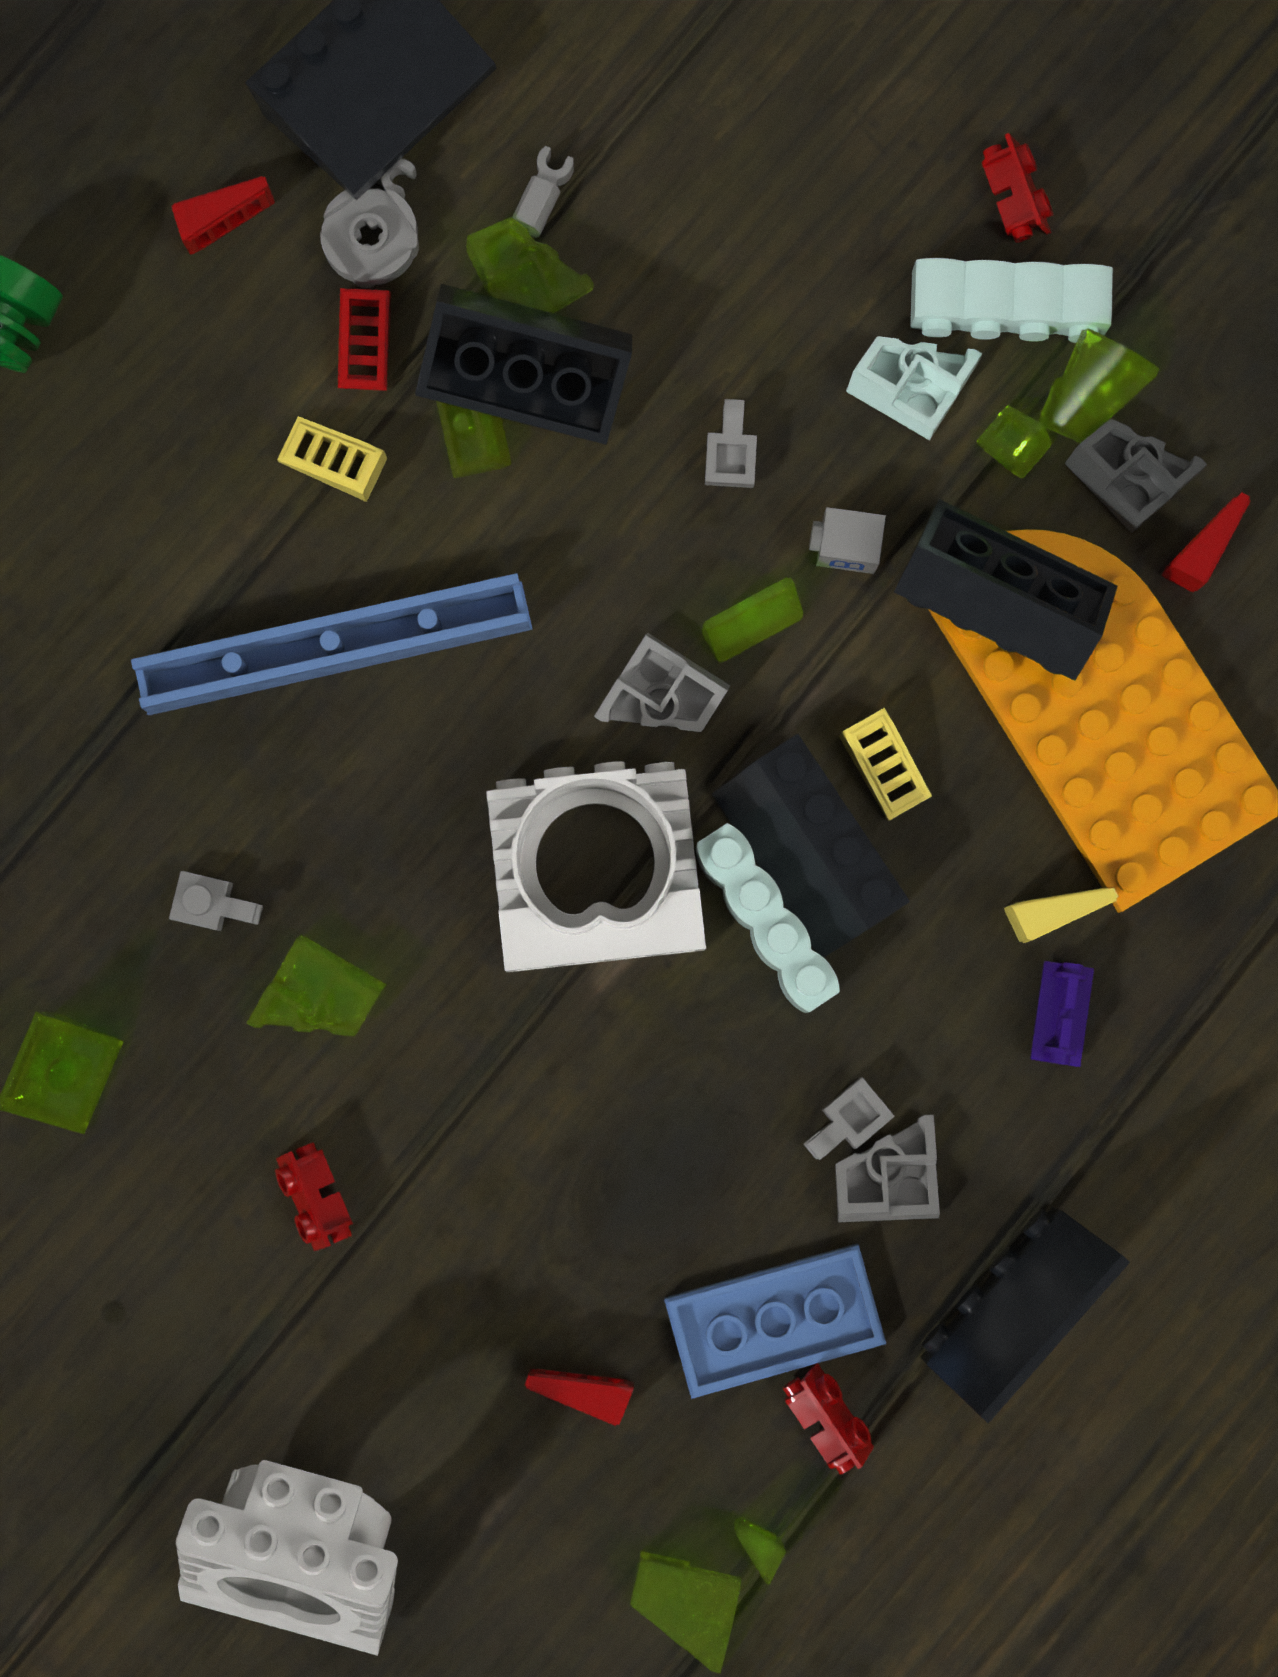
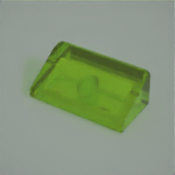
(473, 440)
(753, 620)

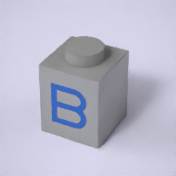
(848, 540)

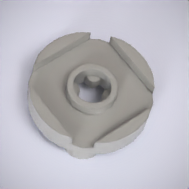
(365, 263)

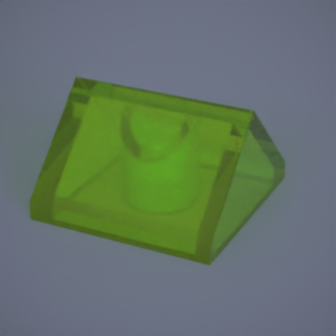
(59, 1072)

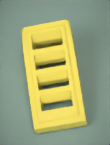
(369, 470)
(892, 739)
(1040, 916)

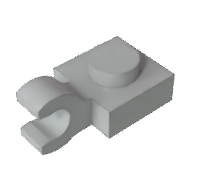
(729, 453)
(207, 902)
(853, 1117)

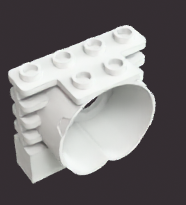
(545, 937)
(291, 1555)

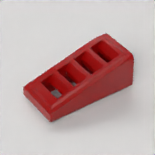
(217, 213)
(364, 298)
(1199, 558)
(594, 1395)

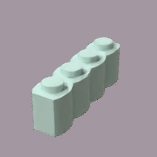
(1010, 298)
(774, 930)

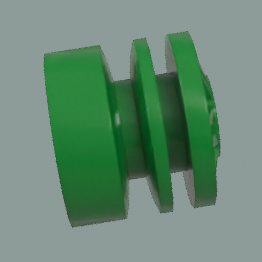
(23, 300)

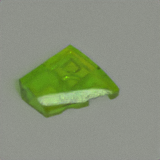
(523, 270)
(1094, 386)
(317, 992)
(687, 1605)

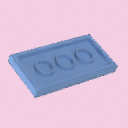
(774, 1320)

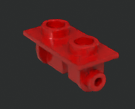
(1011, 170)
(317, 1215)
(844, 1438)

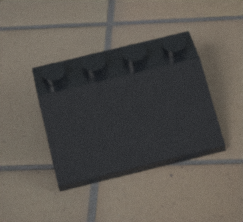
(368, 84)
(1021, 1310)

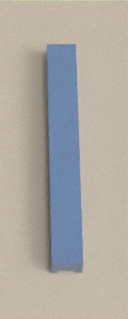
(331, 644)

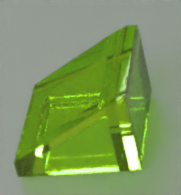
(1015, 441)
(762, 1547)

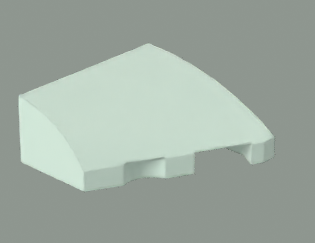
(911, 381)

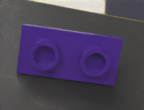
(1062, 1013)

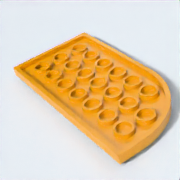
(1133, 747)

